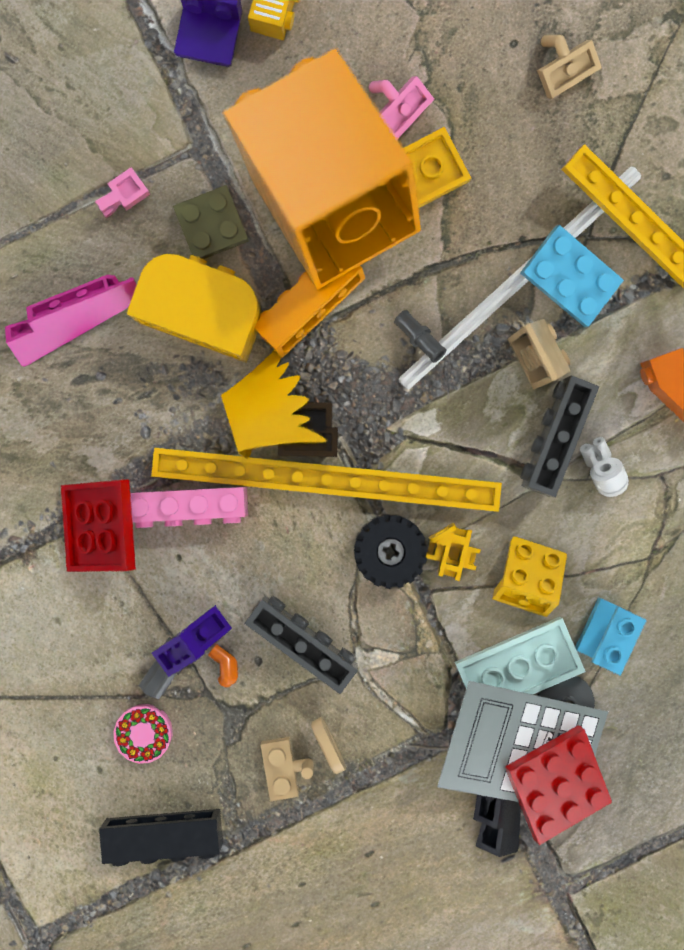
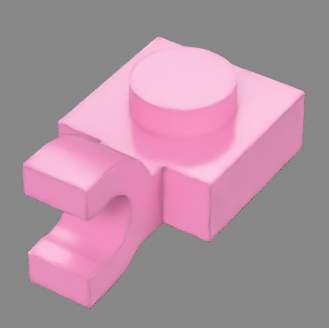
(125, 190)

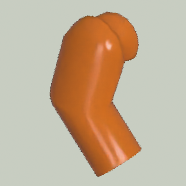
(228, 666)

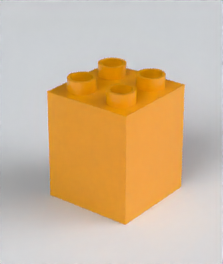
(326, 166)

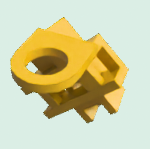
(448, 551)

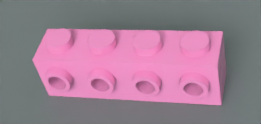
(192, 504)

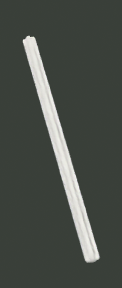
(503, 293)

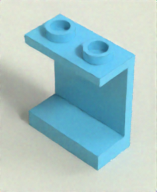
(610, 635)

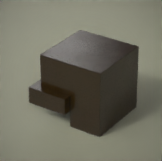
(320, 423)

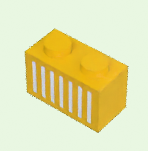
(271, 17)

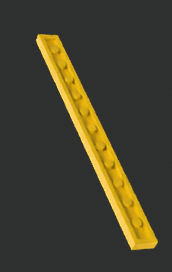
(326, 479)

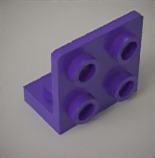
(209, 30)

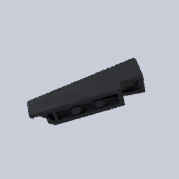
(499, 825)

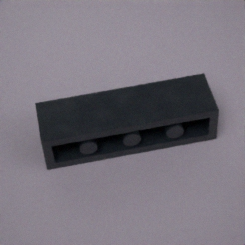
(161, 837)

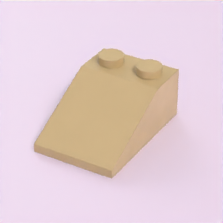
(539, 353)

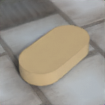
(328, 745)

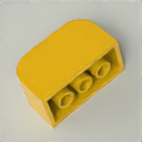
(197, 304)

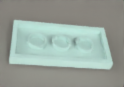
(525, 661)

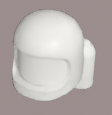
(606, 472)

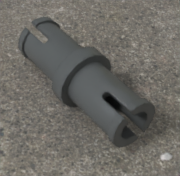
(420, 336)

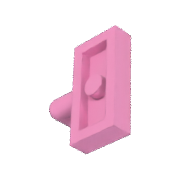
(403, 105)

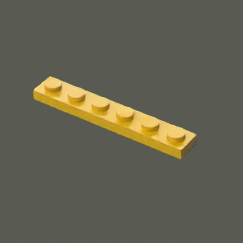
(627, 211)

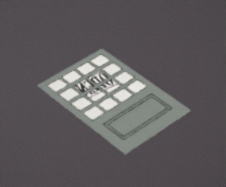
(501, 727)

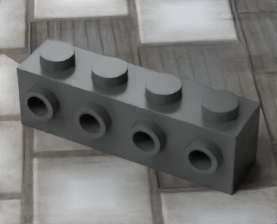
(560, 435)
(302, 644)

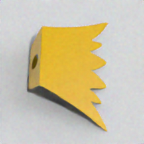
(263, 412)

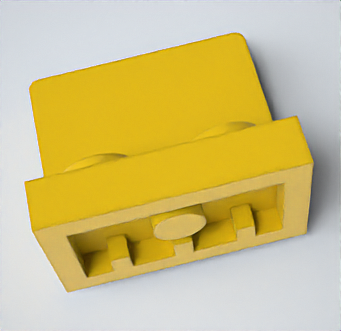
(531, 577)

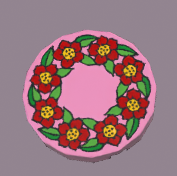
(143, 733)

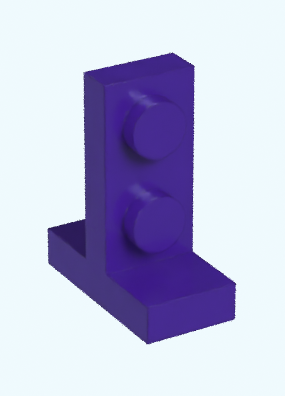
(192, 641)

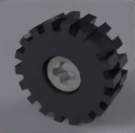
(381, 533)

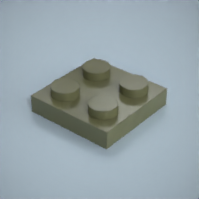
(211, 223)

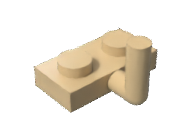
(569, 66)
(282, 769)

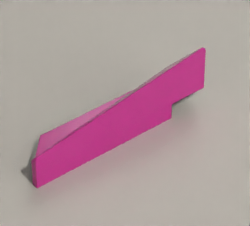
(67, 316)

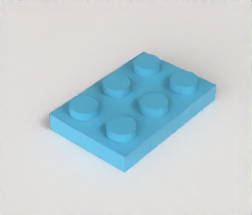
(571, 276)

